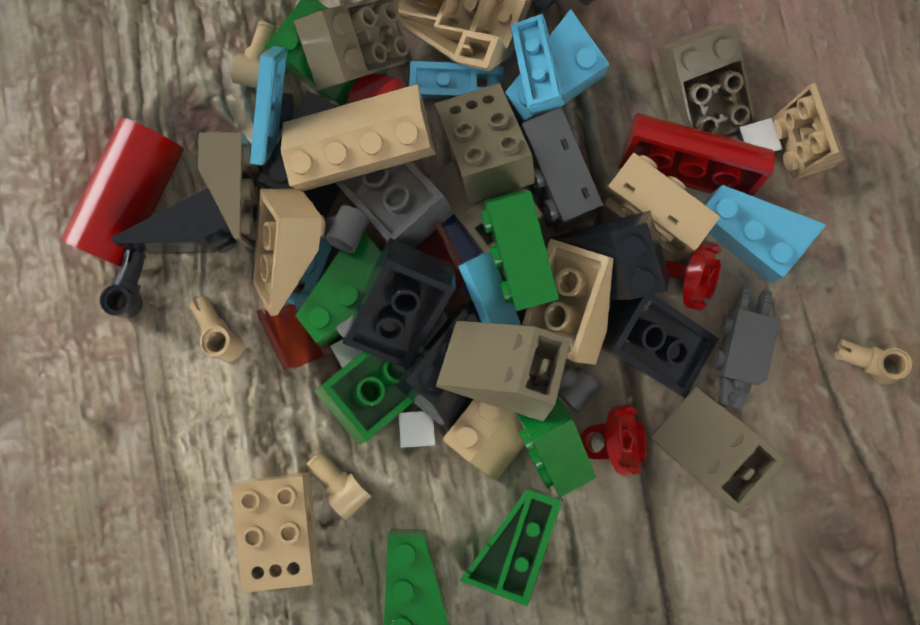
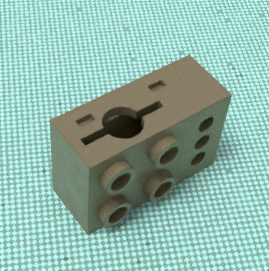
(485, 143)

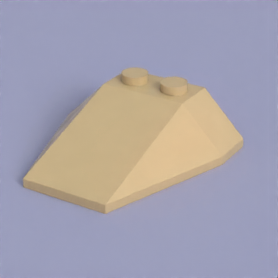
(466, 30)

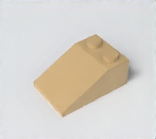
(285, 244)
(583, 301)

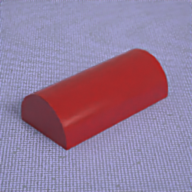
(699, 157)
(122, 189)

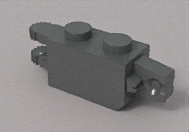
(745, 347)

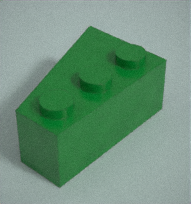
(519, 249)
(338, 292)
(557, 450)
(517, 549)
(412, 581)

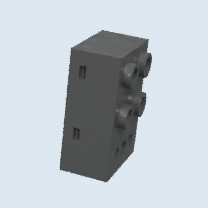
(560, 172)
(399, 202)

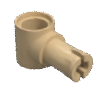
(246, 65)
(214, 330)
(873, 360)
(344, 490)

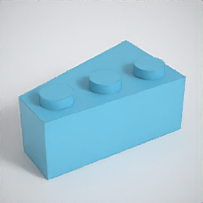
(577, 63)
(761, 232)

